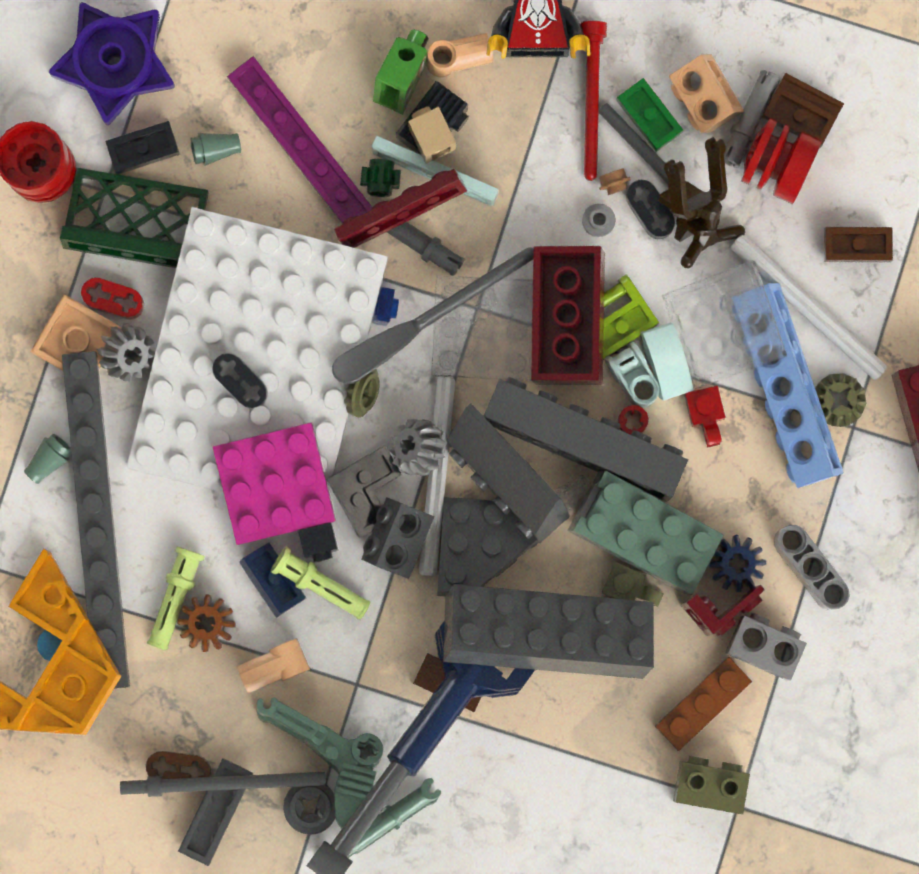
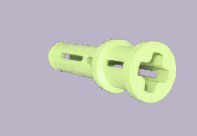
(304, 572)
(179, 581)

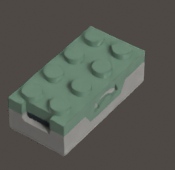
(645, 532)

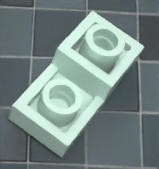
(667, 360)

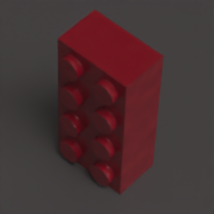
(568, 315)

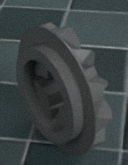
(312, 823)

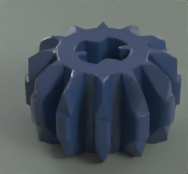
(744, 554)

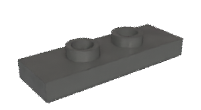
(213, 817)

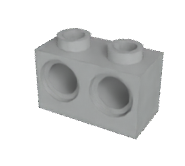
(763, 654)

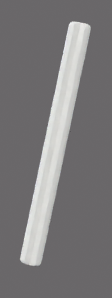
(810, 308)
(437, 478)

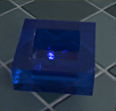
(386, 307)

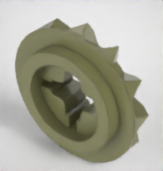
(362, 394)
(855, 398)

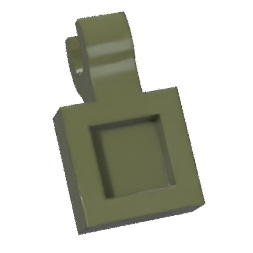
(627, 585)

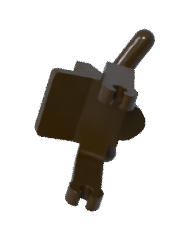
(699, 210)

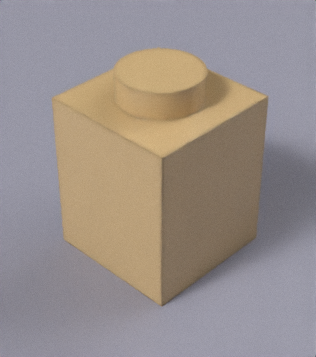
(431, 133)

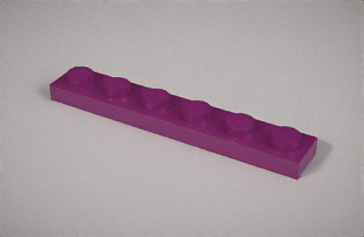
(298, 140)

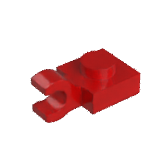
(706, 410)

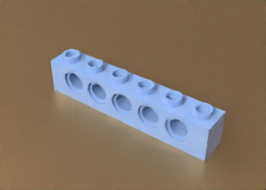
(802, 397)

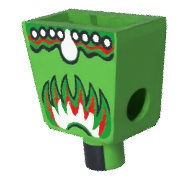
(401, 71)

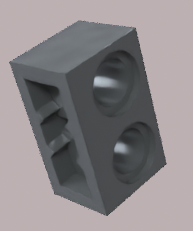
(404, 540)

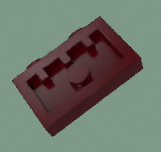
(703, 611)

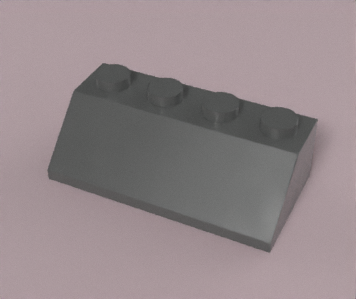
(507, 475)

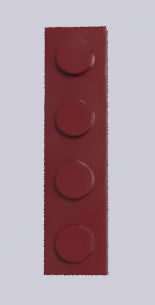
(401, 209)

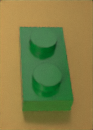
(649, 114)

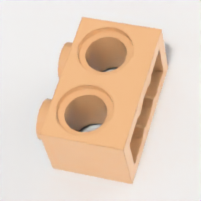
(712, 88)

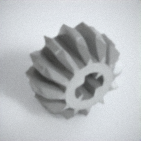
(115, 347)
(418, 447)

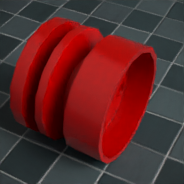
(23, 149)
(781, 160)

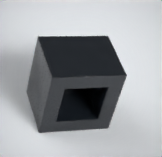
(318, 542)

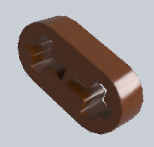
(179, 760)

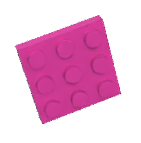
(274, 483)

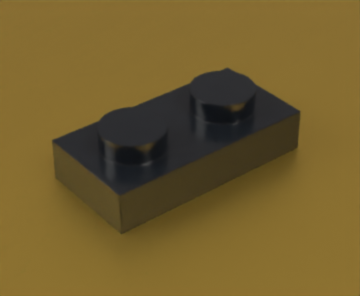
(142, 147)

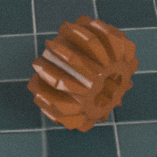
(210, 612)

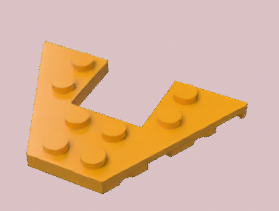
(79, 672)

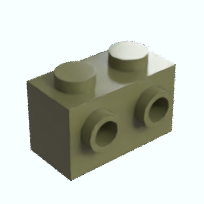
(711, 786)

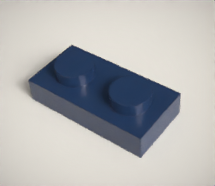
(276, 589)

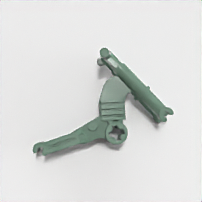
(355, 773)

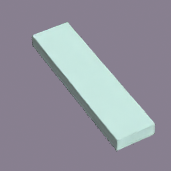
(416, 164)

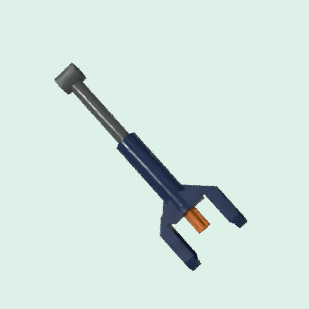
(416, 745)

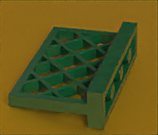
(121, 243)

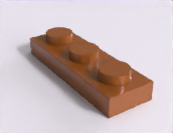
(703, 703)

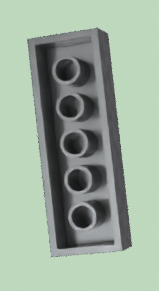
(584, 439)
(548, 631)

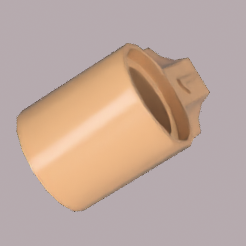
(462, 52)
(280, 664)

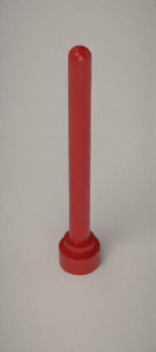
(595, 32)

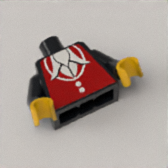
(537, 30)

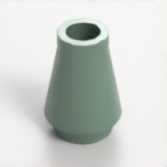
(214, 147)
(49, 457)

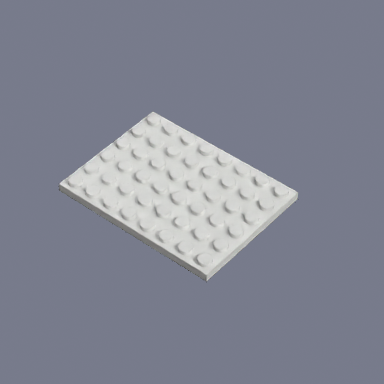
(281, 308)

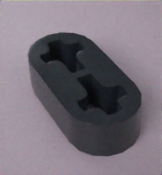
(644, 214)
(245, 374)

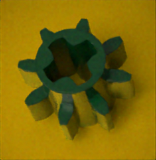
(380, 178)

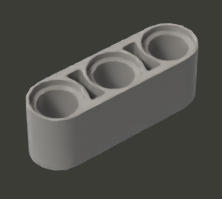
(827, 574)

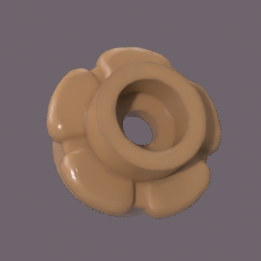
(614, 181)

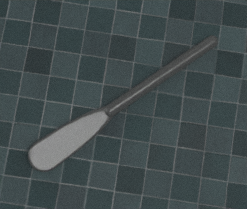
(380, 348)

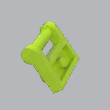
(627, 322)

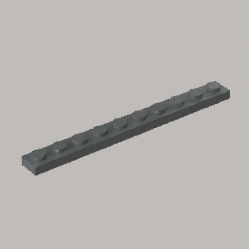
(95, 505)

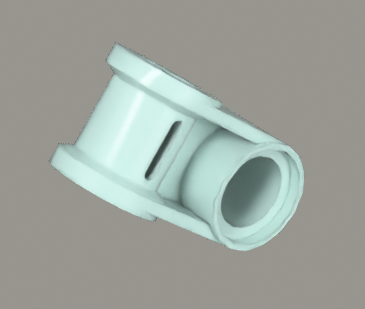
(633, 373)

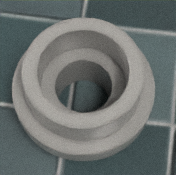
(598, 230)

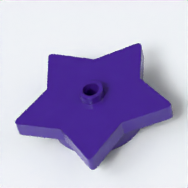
(105, 37)

